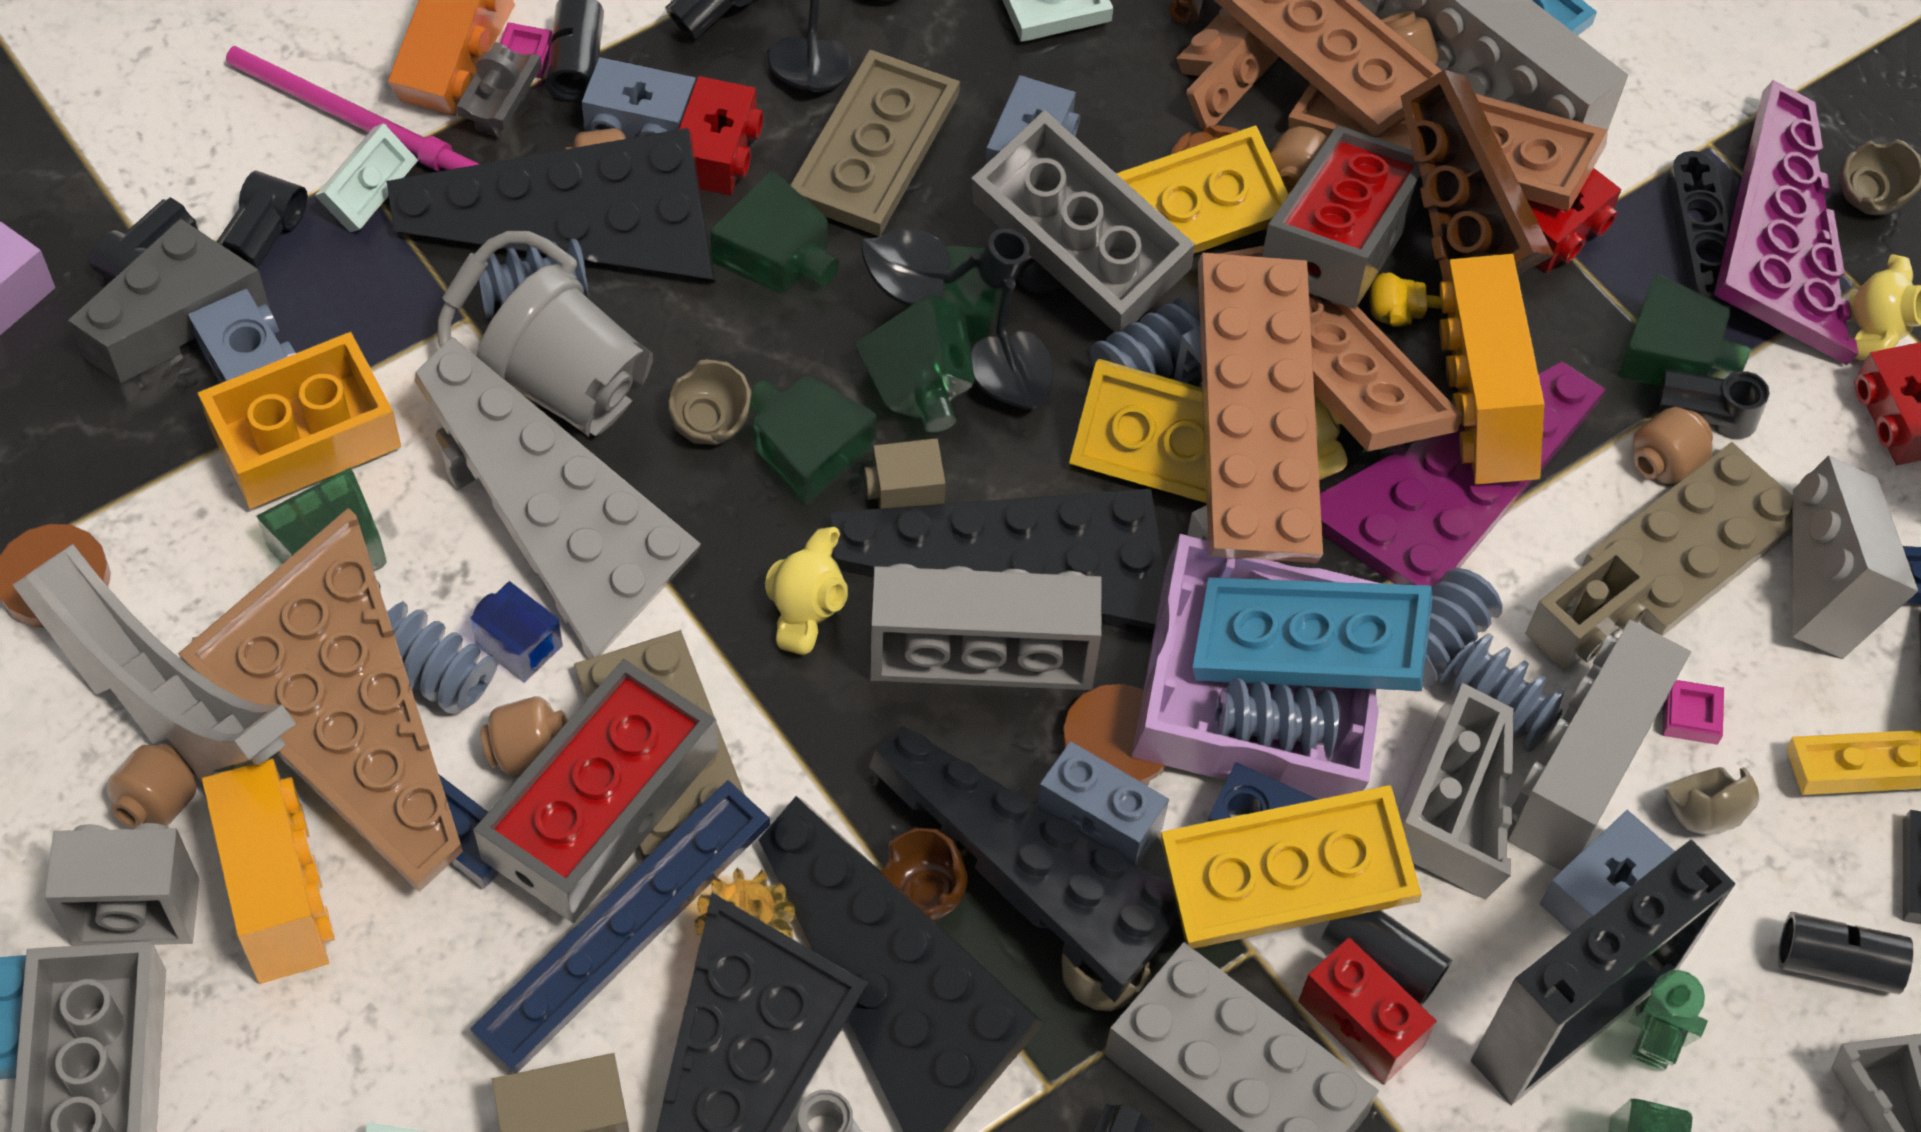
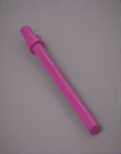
(429, 151)

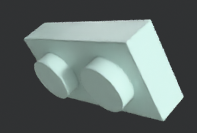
(360, 181)

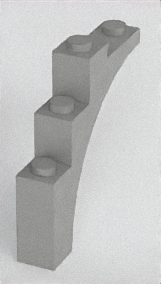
(154, 685)

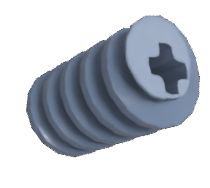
(502, 279)
(1150, 343)
(1459, 610)
(436, 662)
(1489, 674)
(1278, 716)

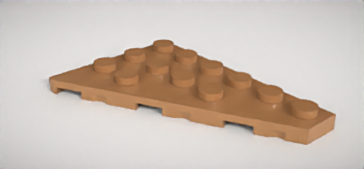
(329, 655)

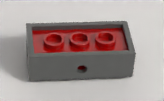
(1347, 214)
(597, 790)

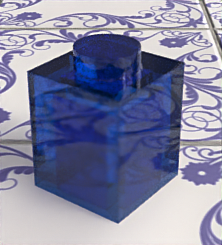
(516, 631)

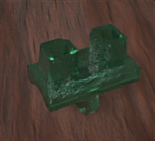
(1668, 1019)

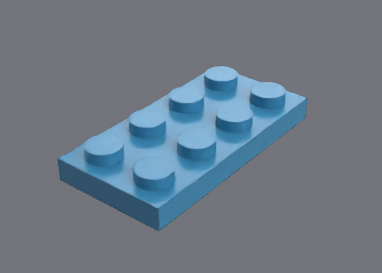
(1314, 633)

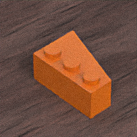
(443, 49)

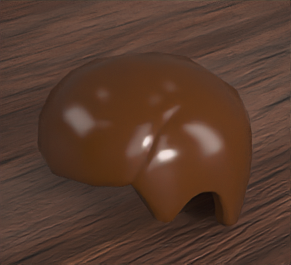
(927, 870)

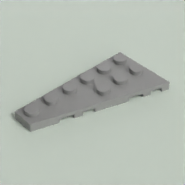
(569, 513)

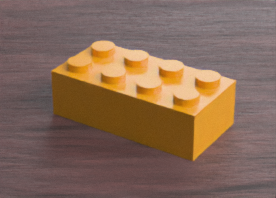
(1492, 369)

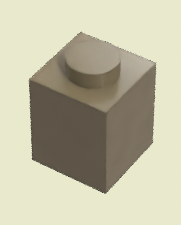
(906, 474)

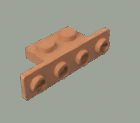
(1227, 65)

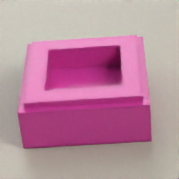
(528, 40)
(1694, 712)

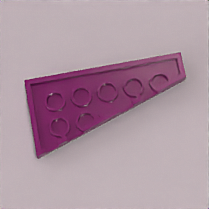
(1782, 238)
(1423, 510)

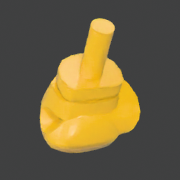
(1399, 300)

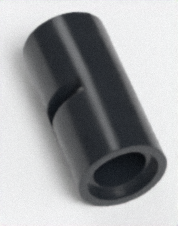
(574, 48)
(1395, 948)
(1845, 953)

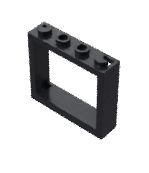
(1600, 971)

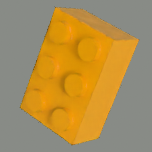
(300, 420)
(269, 870)

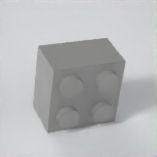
(122, 885)

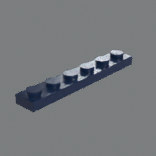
(620, 927)

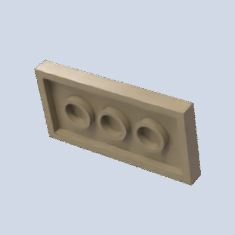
(875, 141)
(1704, 534)
(671, 664)

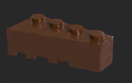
(1467, 178)

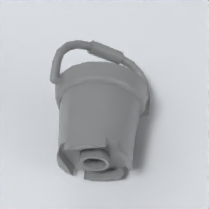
(553, 339)

